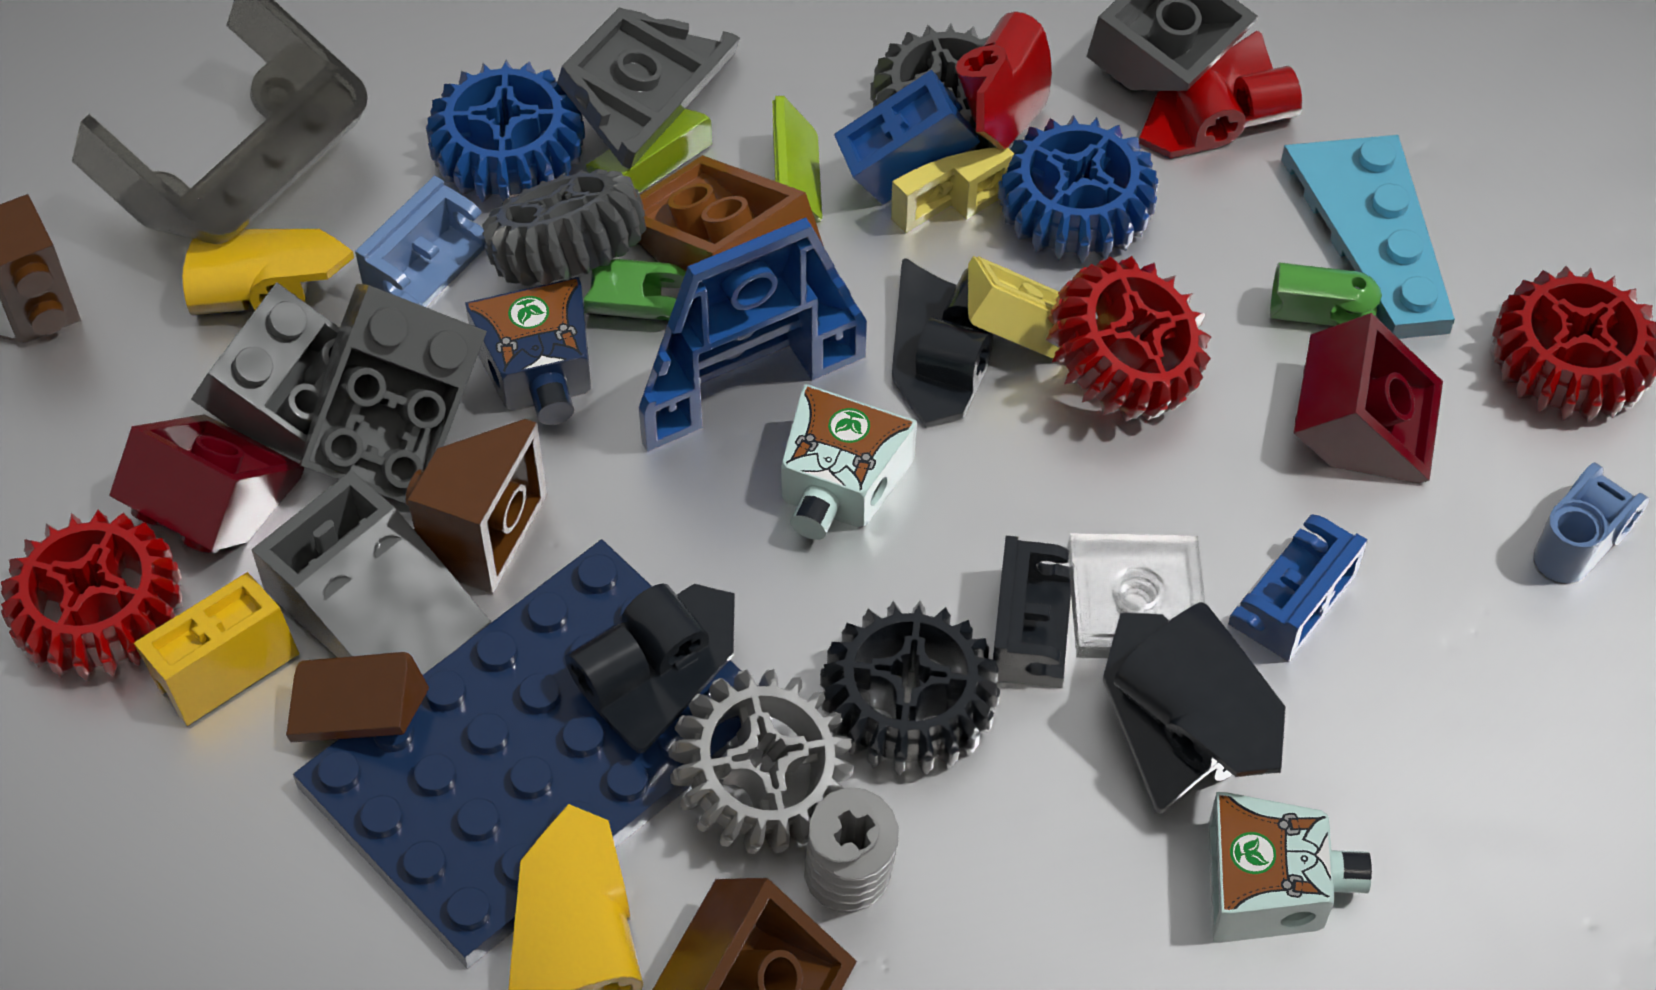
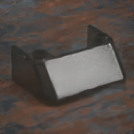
(307, 109)

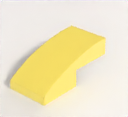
(960, 181)

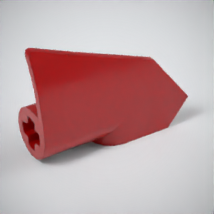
(1007, 78)
(1228, 97)

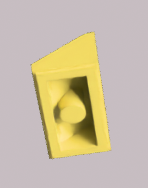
(1010, 305)

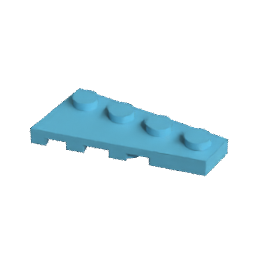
(1378, 224)

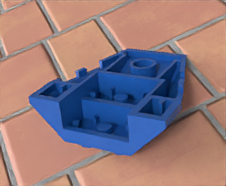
(741, 309)

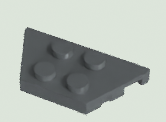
(640, 78)

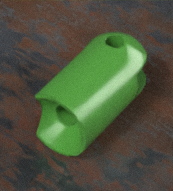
(633, 289)
(1322, 294)

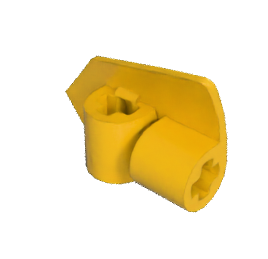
(249, 265)
(573, 911)

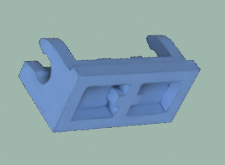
(422, 244)

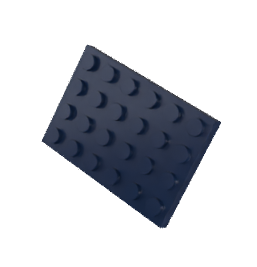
(498, 760)

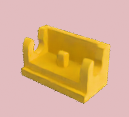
(217, 648)

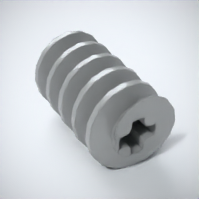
(850, 849)

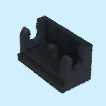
(1032, 614)

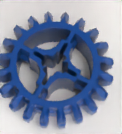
(504, 131)
(1091, 184)

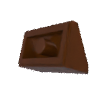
(354, 697)

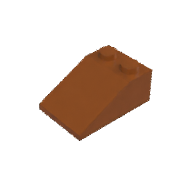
(715, 209)

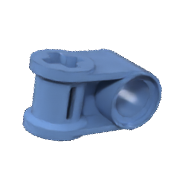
(1586, 526)

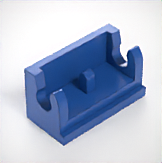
(904, 134)
(1300, 587)

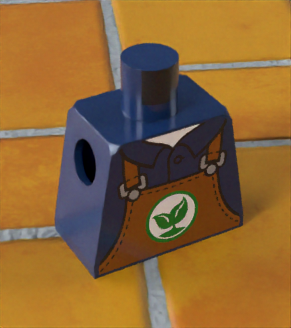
(535, 347)

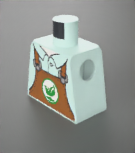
(842, 460)
(1275, 868)

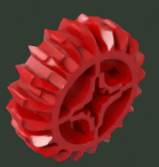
(1591, 345)
(1141, 347)
(83, 574)

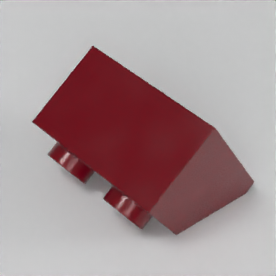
(1368, 402)
(202, 480)

